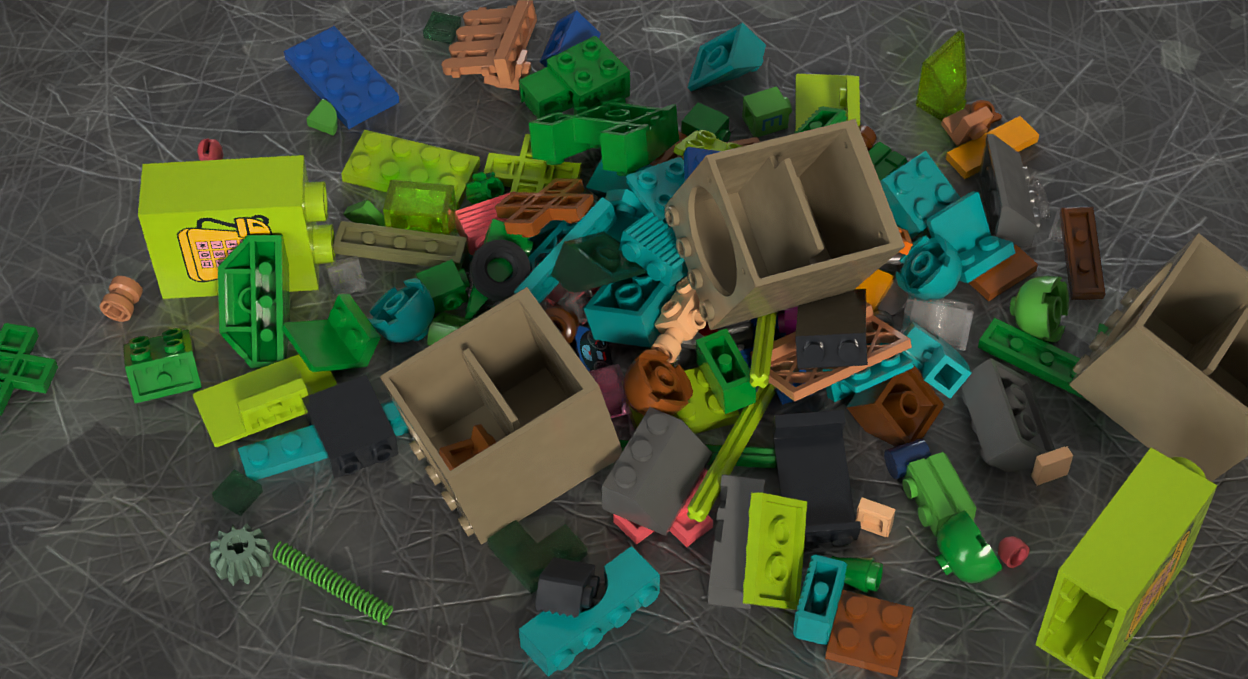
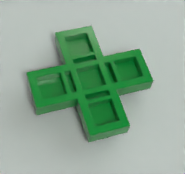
(20, 368)

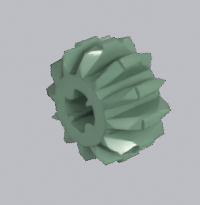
(240, 554)

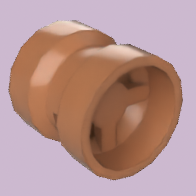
(121, 297)

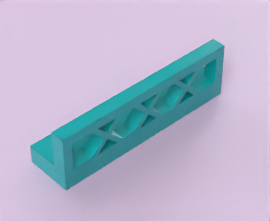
(540, 282)

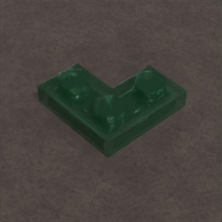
(529, 559)

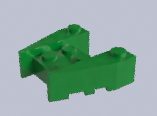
(625, 132)

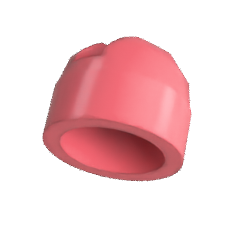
(214, 148)
(1013, 551)

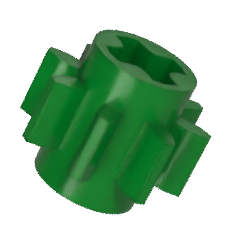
(484, 187)

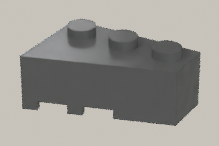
(730, 541)

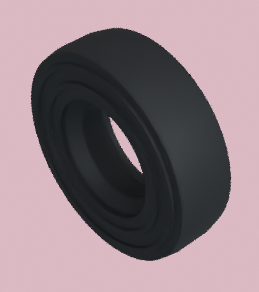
(490, 251)

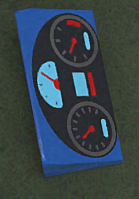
(591, 352)

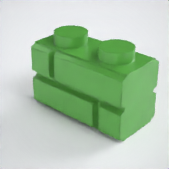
(936, 491)

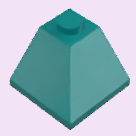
(727, 57)

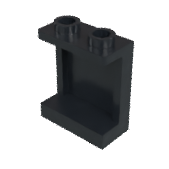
(351, 426)

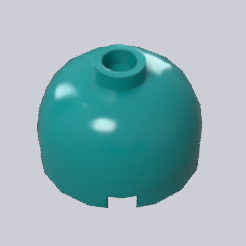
(930, 268)
(404, 313)

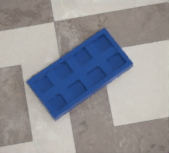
(341, 77)

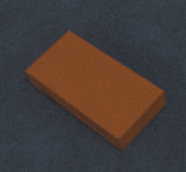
(1005, 274)

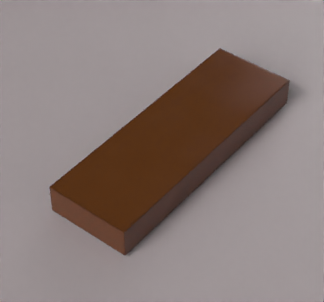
(1082, 253)

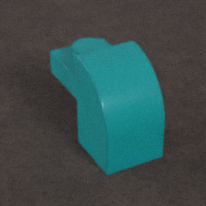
(937, 360)

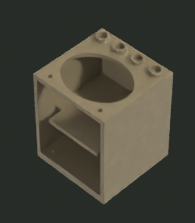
(782, 223)
(1178, 360)
(527, 392)

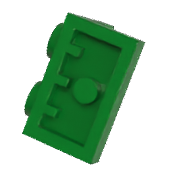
(591, 73)
(335, 343)
(161, 365)

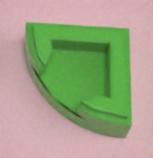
(323, 118)
(365, 213)

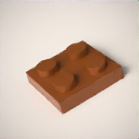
(869, 633)

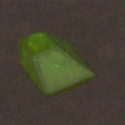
(944, 79)

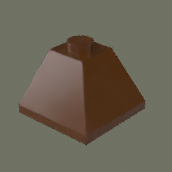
(897, 408)

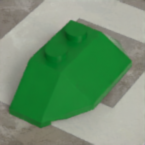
(255, 299)

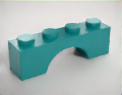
(556, 639)

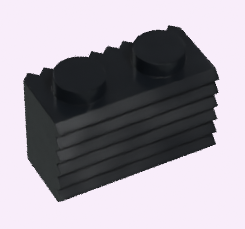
(566, 587)

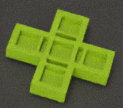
(528, 174)

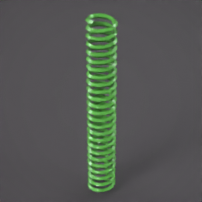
(281, 559)

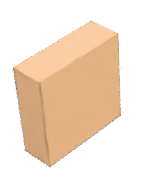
(1052, 465)
(875, 517)

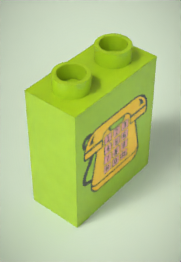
(206, 208)
(1125, 563)

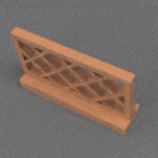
(785, 370)

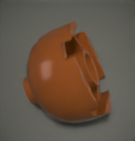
(656, 384)

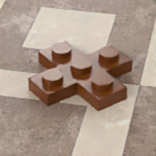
(558, 200)

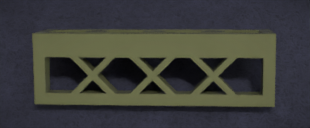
(400, 245)

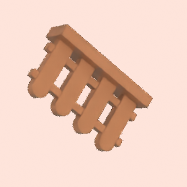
(491, 41)

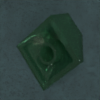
(592, 263)

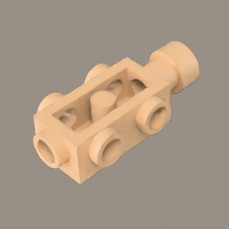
(678, 320)

